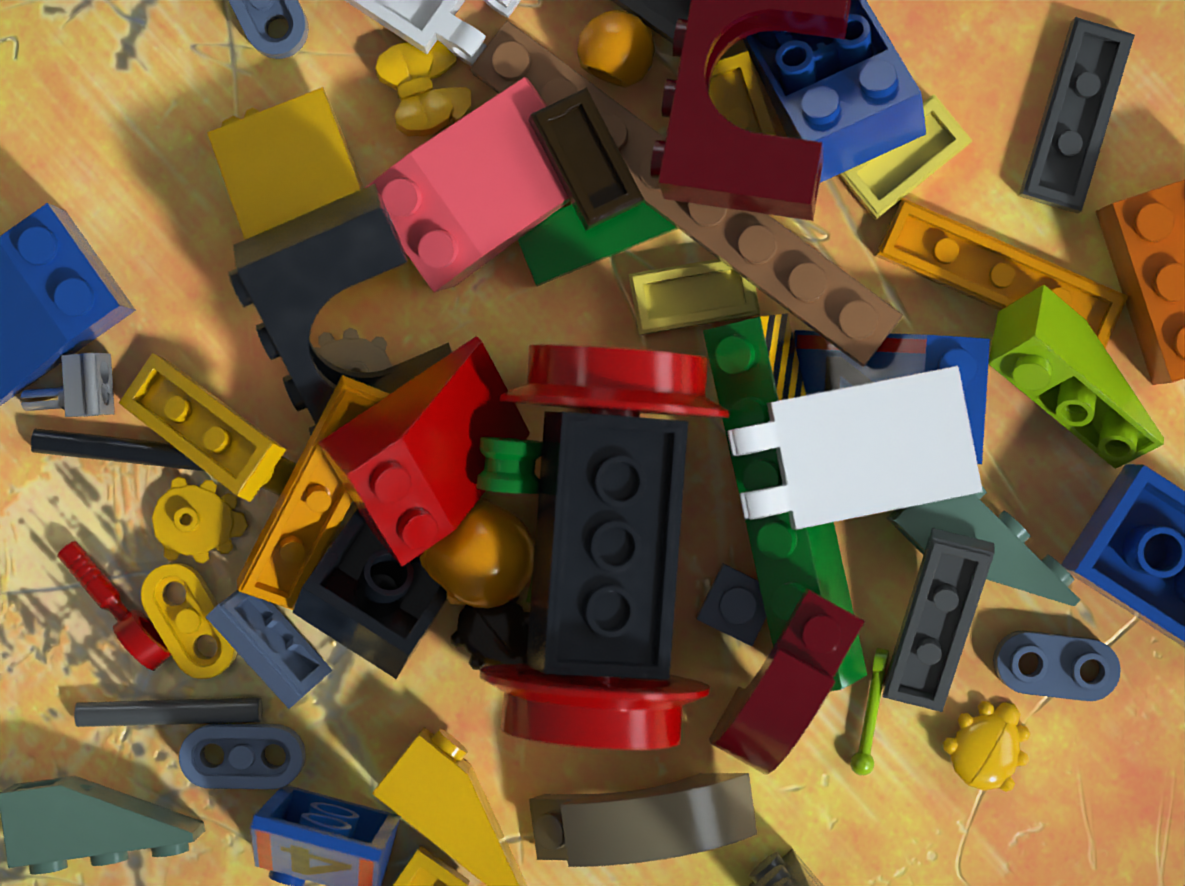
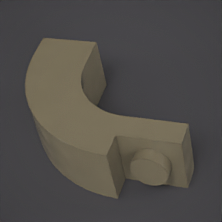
(644, 823)

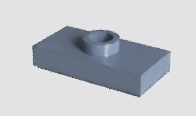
(269, 645)

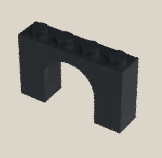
(300, 268)

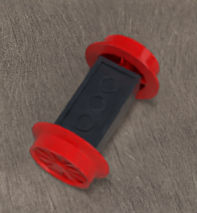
(605, 549)

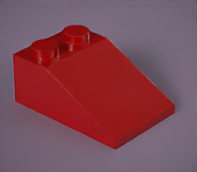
(418, 453)

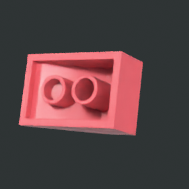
(472, 188)

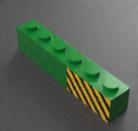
(751, 367)

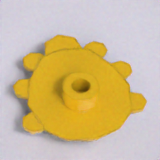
(196, 520)
(988, 746)

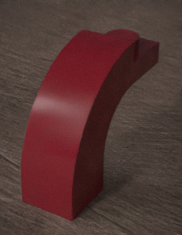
(789, 687)

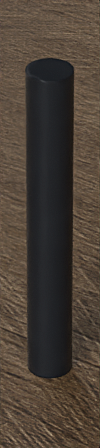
(109, 449)

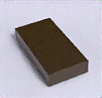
(586, 159)

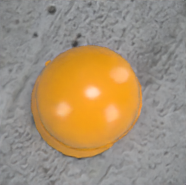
(484, 558)

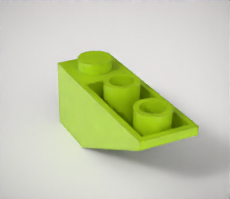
(1070, 375)

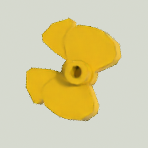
(410, 73)

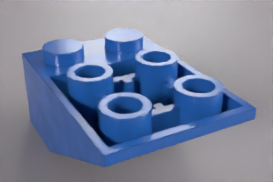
(841, 90)

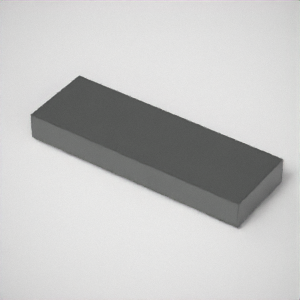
(1076, 115)
(938, 619)

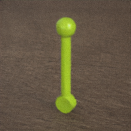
(862, 762)

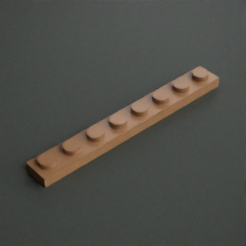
(743, 240)

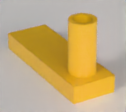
(206, 430)

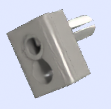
(85, 387)

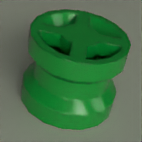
(509, 465)

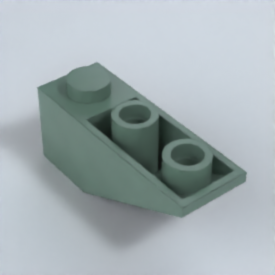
(1012, 561)
(80, 819)

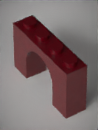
(710, 157)

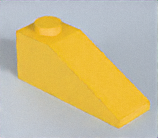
(446, 803)

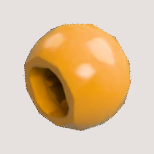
(616, 48)

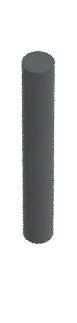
(168, 712)

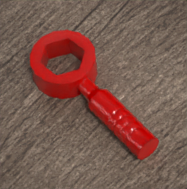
(133, 628)

